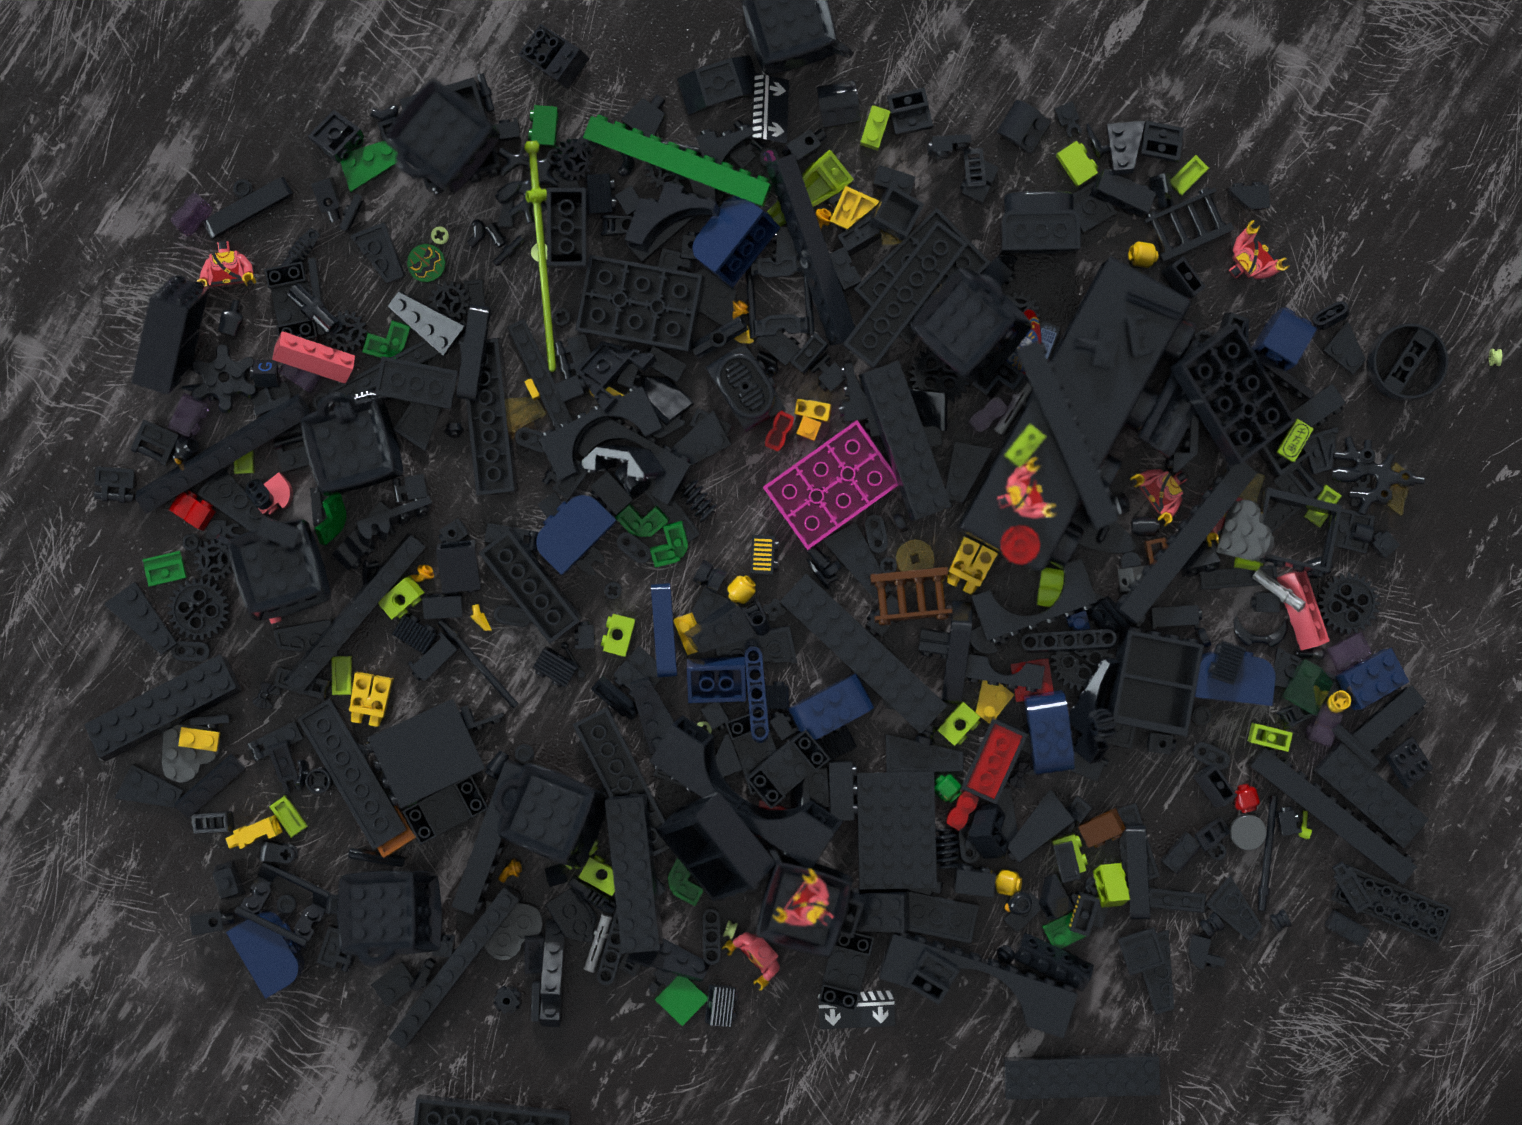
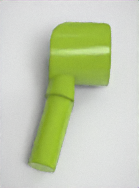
(1306, 833)

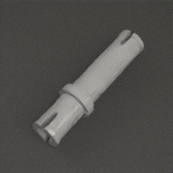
(1001, 426)
(1286, 595)
(591, 962)

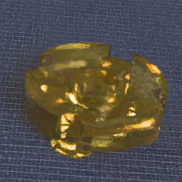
(910, 548)

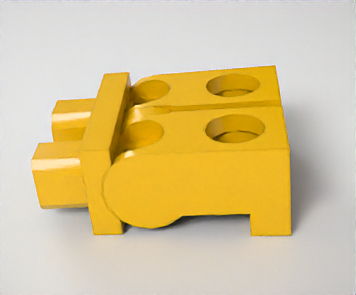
(965, 568)
(371, 704)
(246, 835)

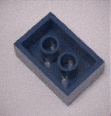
(1372, 678)
(716, 679)

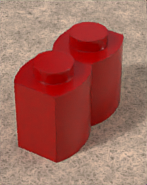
(781, 426)
(192, 510)
(958, 814)

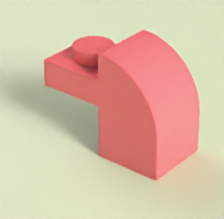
(281, 491)

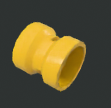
(1342, 699)

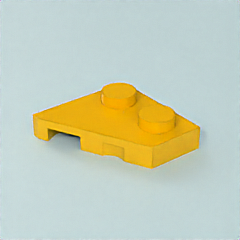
(852, 207)
(992, 700)

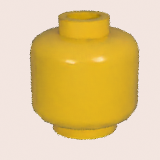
(1143, 254)
(741, 589)
(1008, 882)

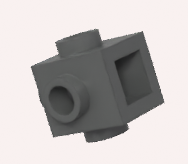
(1127, 576)

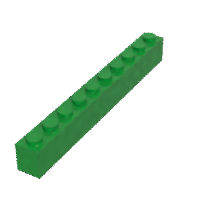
(678, 161)

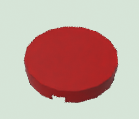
(1020, 544)

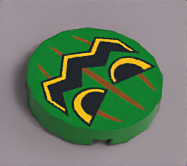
(426, 263)

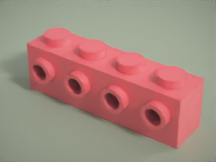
(313, 357)
(1308, 622)

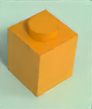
(808, 428)

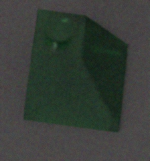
(1308, 687)

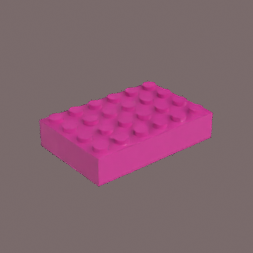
(831, 485)

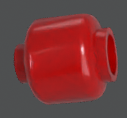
(1246, 799)

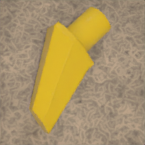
(480, 618)

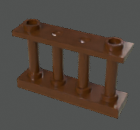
(899, 580)

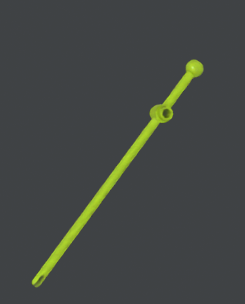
(536, 196)

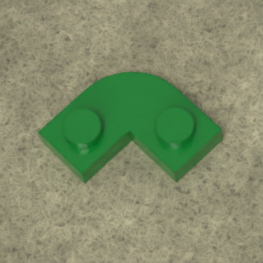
(387, 346)
(335, 519)
(639, 525)
(674, 549)
(681, 886)

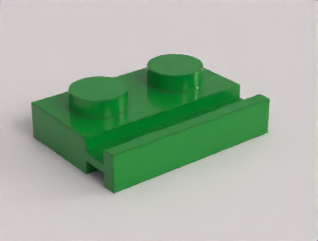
(164, 568)
(1058, 931)

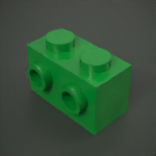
(544, 125)

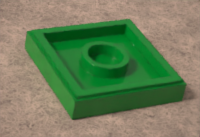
(681, 999)

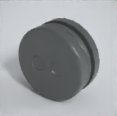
(1247, 832)

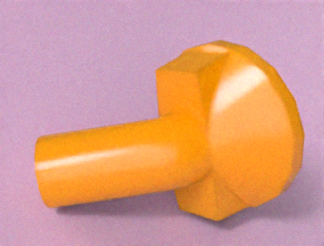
(823, 217)
(739, 308)
(425, 572)
(514, 868)

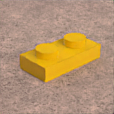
(683, 624)
(199, 739)

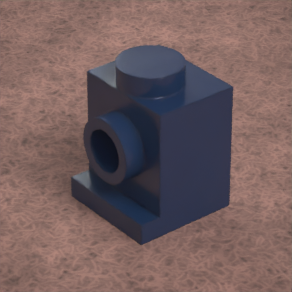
(1078, 621)

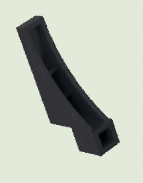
(1090, 700)
(552, 976)

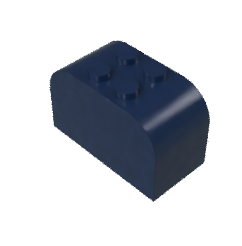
(734, 239)
(1284, 338)
(573, 531)
(1252, 685)
(831, 707)
(1049, 732)
(267, 955)

